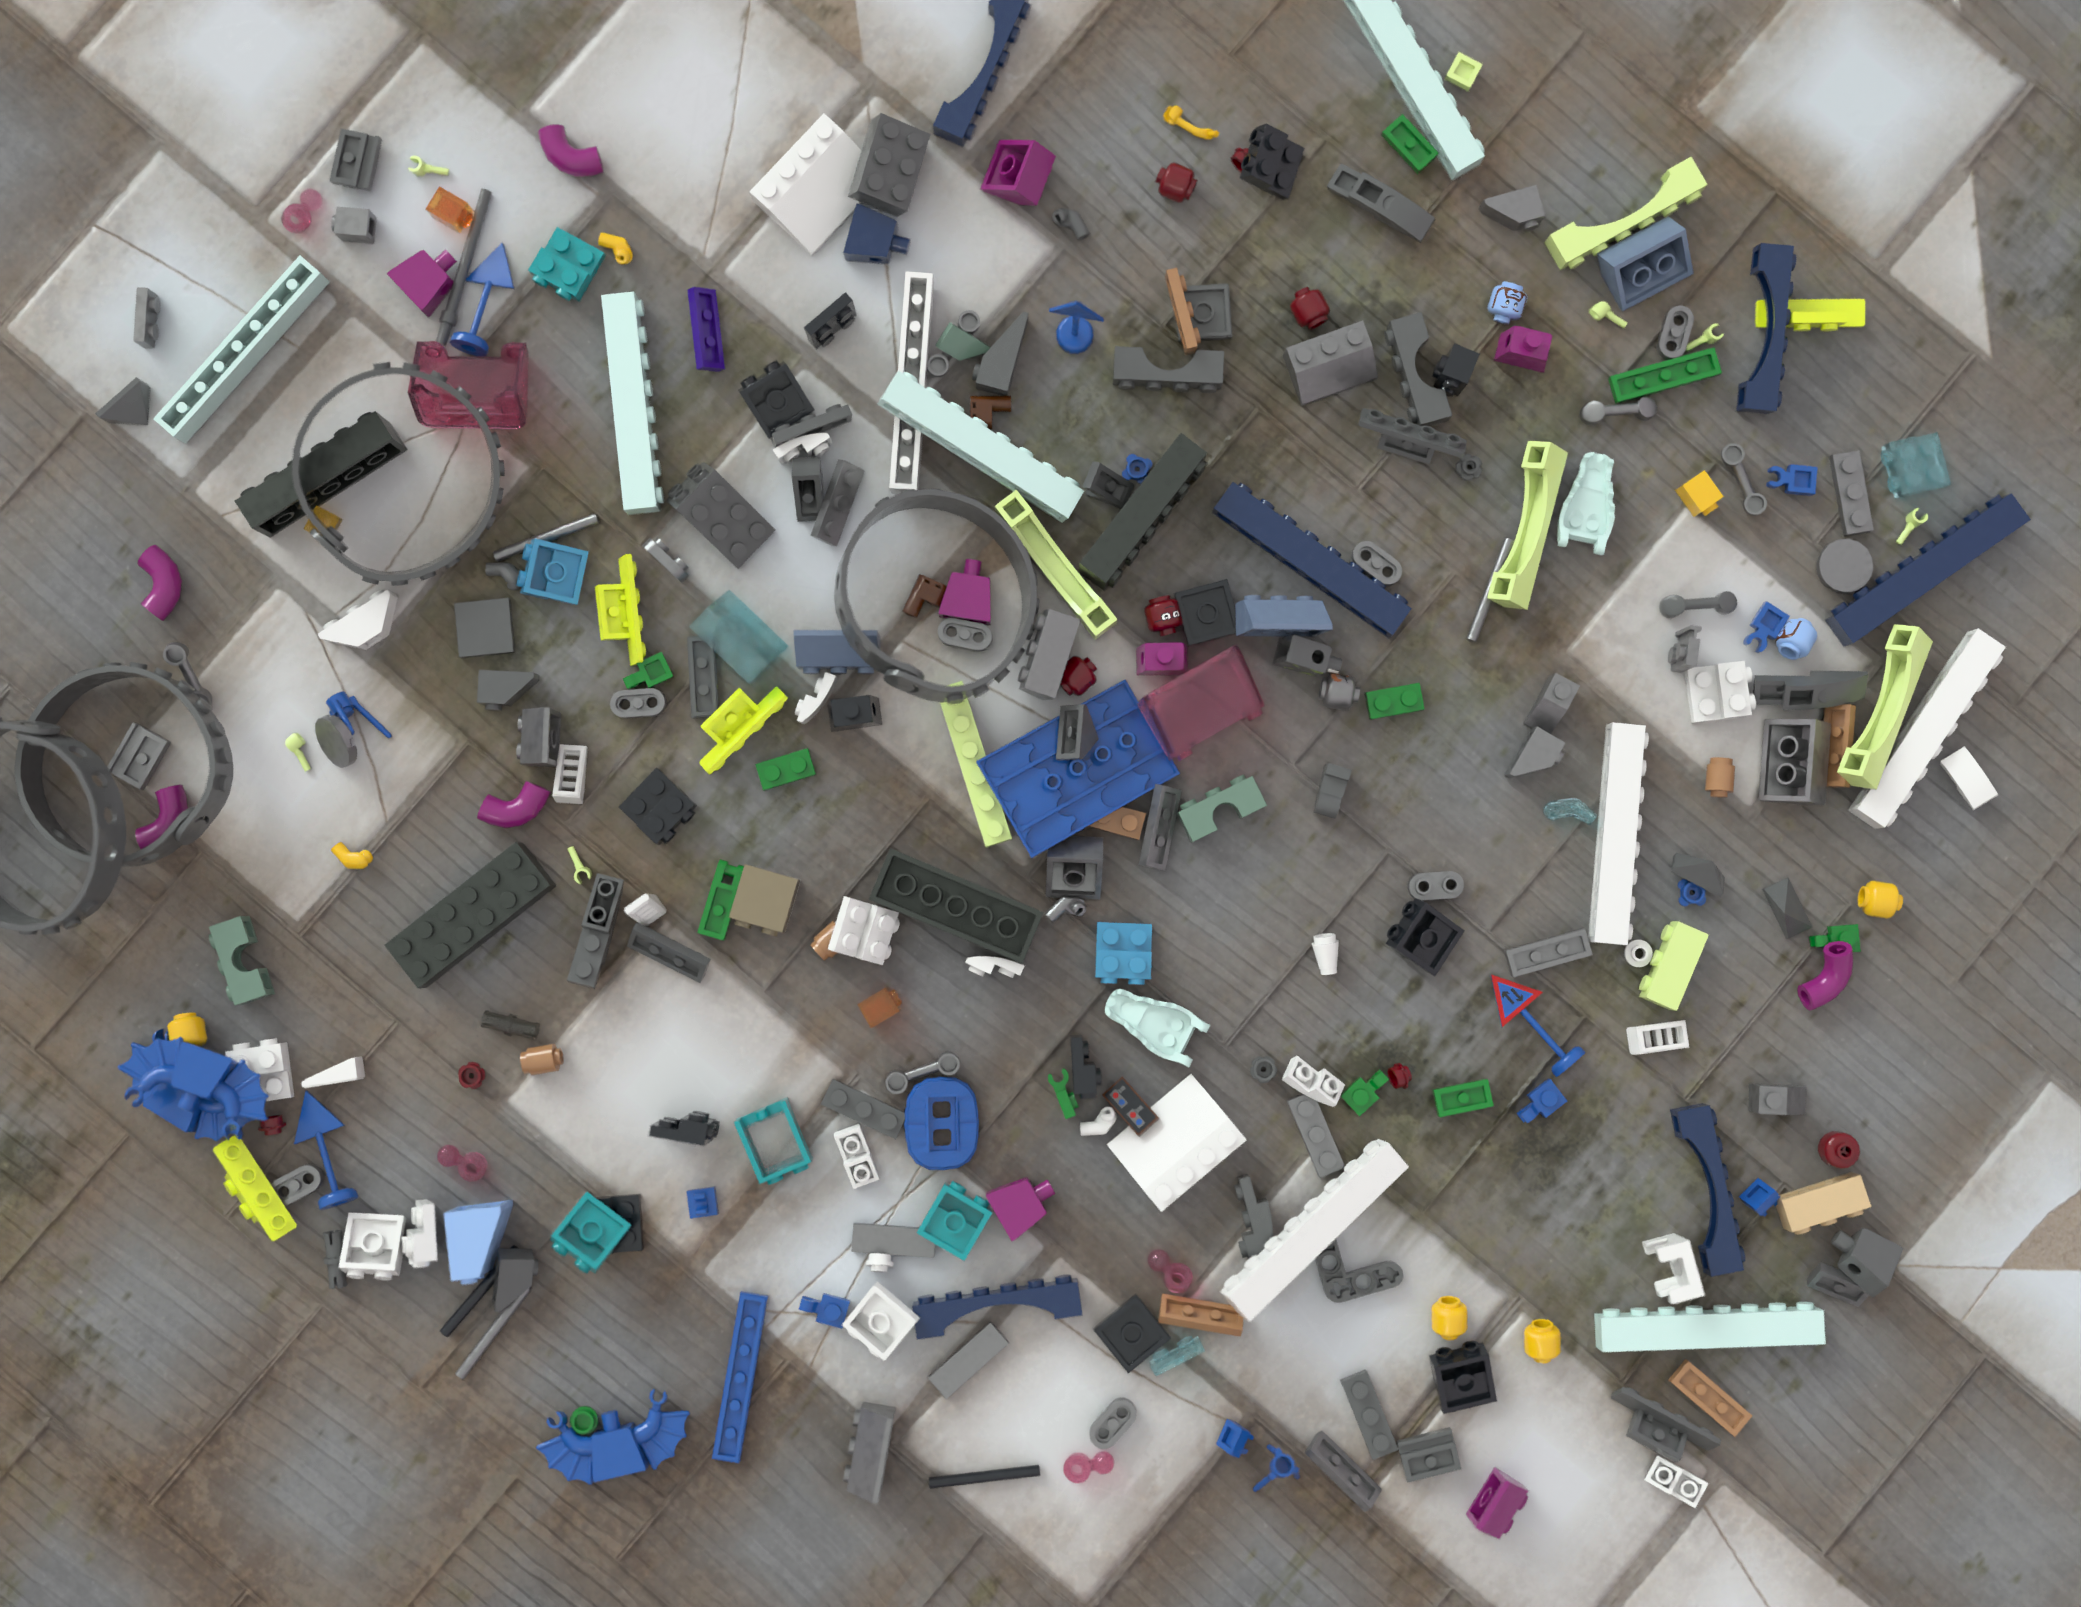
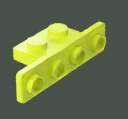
(1822, 313)
(619, 610)
(735, 723)
(253, 1189)

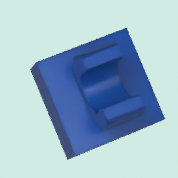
(1759, 1197)
(702, 1202)
(1233, 1438)

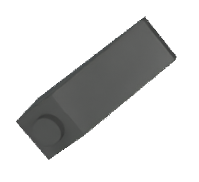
(1000, 360)

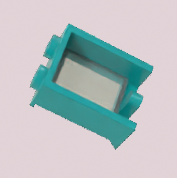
(773, 1141)

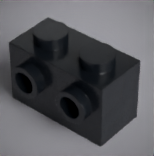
(1455, 370)

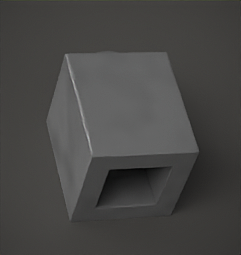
(354, 225)

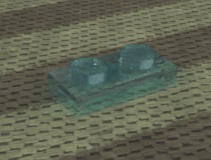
(1166, 1360)

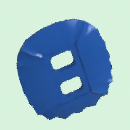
(962, 1123)

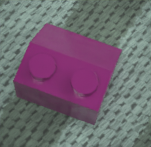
(1018, 171)
(1497, 1504)

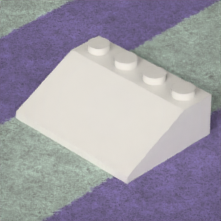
(811, 185)
(1179, 1146)

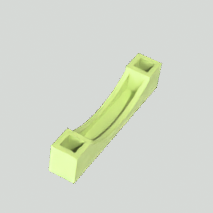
(1575, 242)
(1543, 472)
(1055, 566)
(1906, 656)
(968, 751)

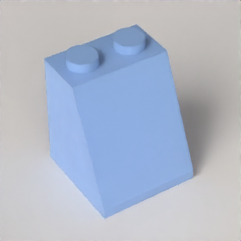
(474, 1238)

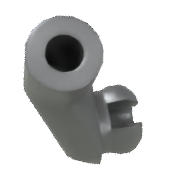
(1066, 905)

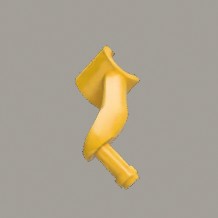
(1172, 116)

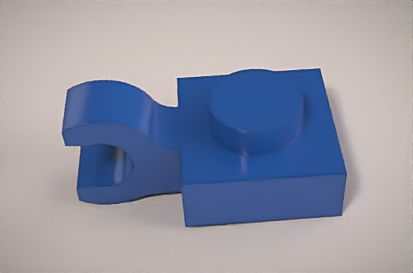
(1544, 1100)
(830, 1309)

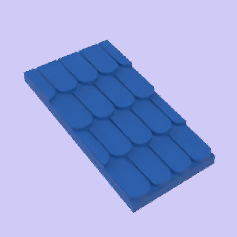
(1059, 798)

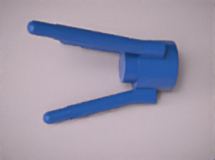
(342, 707)
(1280, 1467)

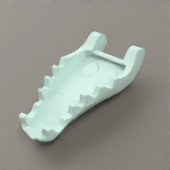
(1589, 507)
(1157, 1024)

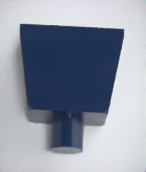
(873, 237)

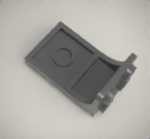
(720, 513)

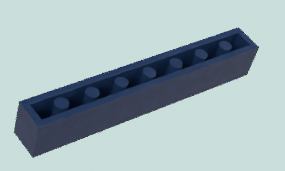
(1311, 559)
(1926, 570)

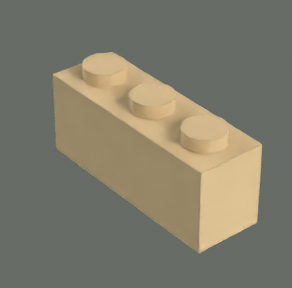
(1823, 1203)

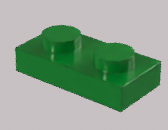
(1409, 144)
(1394, 701)
(785, 769)
(1462, 1097)

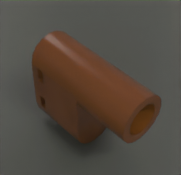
(986, 405)
(922, 593)

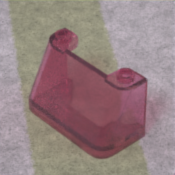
(493, 382)
(1202, 703)

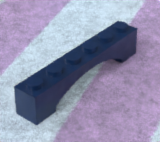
(957, 118)
(1773, 269)
(1720, 1250)
(1057, 1297)

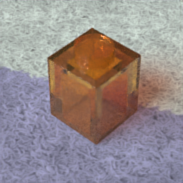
(450, 210)
(880, 1006)

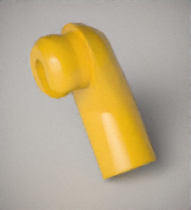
(618, 245)
(352, 860)

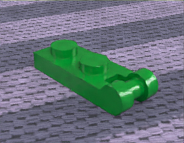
(720, 900)

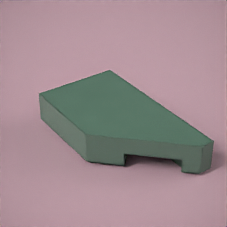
(960, 343)

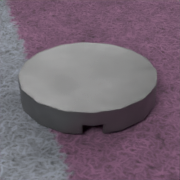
(1844, 566)
(335, 740)

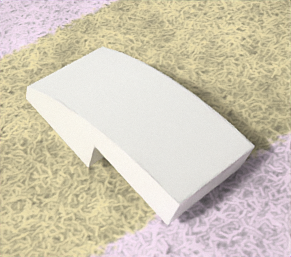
(813, 444)
(810, 706)
(1969, 778)
(984, 964)
(1317, 1085)
(856, 1156)
(1676, 1481)

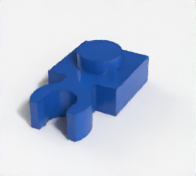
(1797, 479)
(1768, 624)

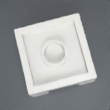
(1686, 1279)

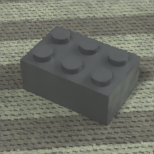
(889, 165)

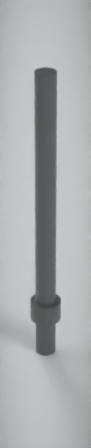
(448, 316)

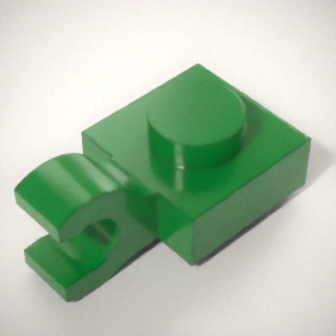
(652, 671)
(1843, 933)
(1361, 1094)
(1066, 1100)

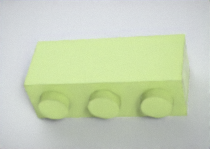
(1673, 965)

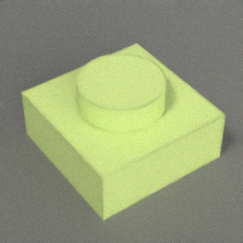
(1463, 71)

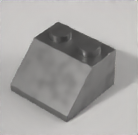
(539, 737)
(1075, 868)

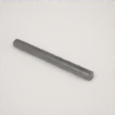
(549, 536)
(1485, 603)
(489, 1336)

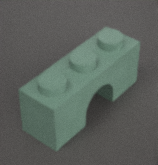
(1242, 796)
(230, 940)

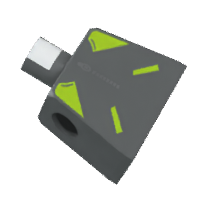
(1297, 654)

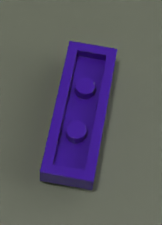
(706, 329)

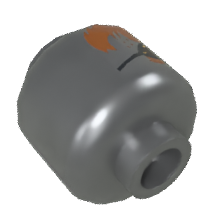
(1338, 691)

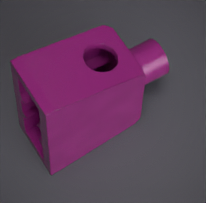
(424, 279)
(1525, 349)
(968, 595)
(1162, 659)
(1019, 1204)

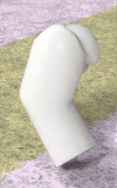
(1102, 1123)

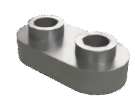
(1675, 334)
(658, 550)
(1378, 561)
(965, 634)
(638, 703)
(1435, 885)
(297, 1183)
(1113, 1423)

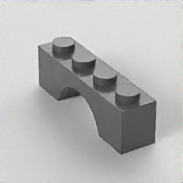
(1134, 369)
(1426, 404)

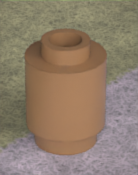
(1720, 777)
(822, 942)
(541, 1059)

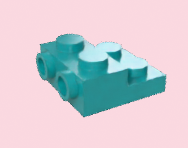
(566, 265)
(955, 1220)
(589, 1233)

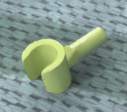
(424, 168)
(1603, 309)
(1707, 337)
(1912, 522)
(294, 744)
(578, 865)

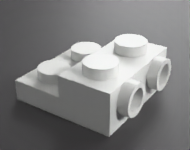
(1719, 692)
(864, 931)
(271, 1062)
(421, 1241)
(372, 1245)
(880, 1321)

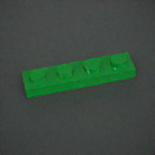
(1664, 375)

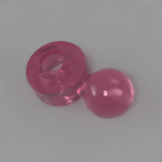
(310, 201)
(450, 1156)
(1159, 1261)
(1102, 1463)

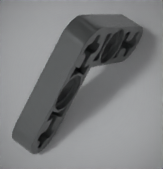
(1339, 1275)

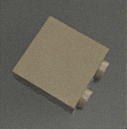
(764, 900)

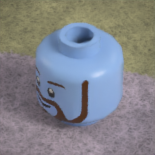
(1507, 302)
(1796, 638)

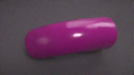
(565, 157)
(166, 581)
(171, 803)
(516, 811)
(1832, 978)

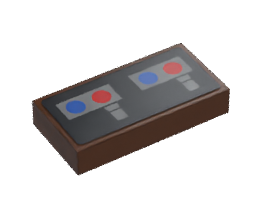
(1130, 1106)

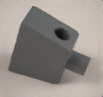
(1867, 1259)

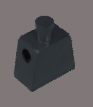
(854, 713)

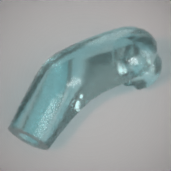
(1569, 808)

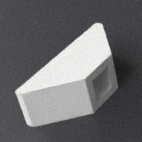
(363, 624)

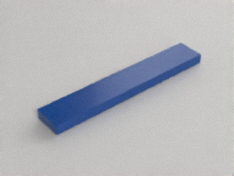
(740, 1377)

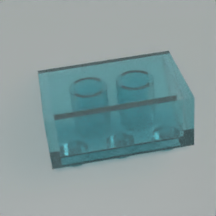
(739, 636)

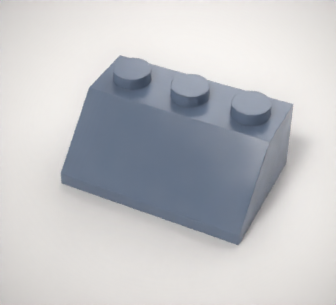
(1646, 262)
(1281, 617)
(830, 651)

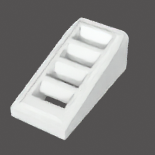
(559, 784)
(646, 909)
(1640, 1040)
(346, 1071)

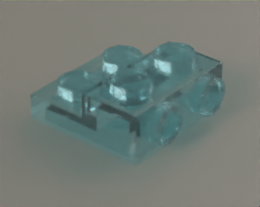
(1915, 465)

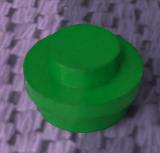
(584, 1420)

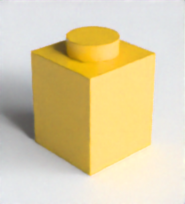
(1700, 494)

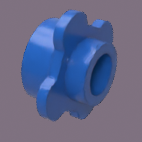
(1134, 461)
(1685, 898)

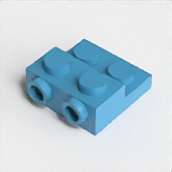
(552, 571)
(1123, 952)

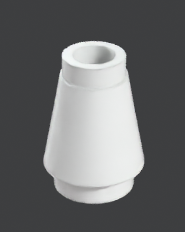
(1326, 952)

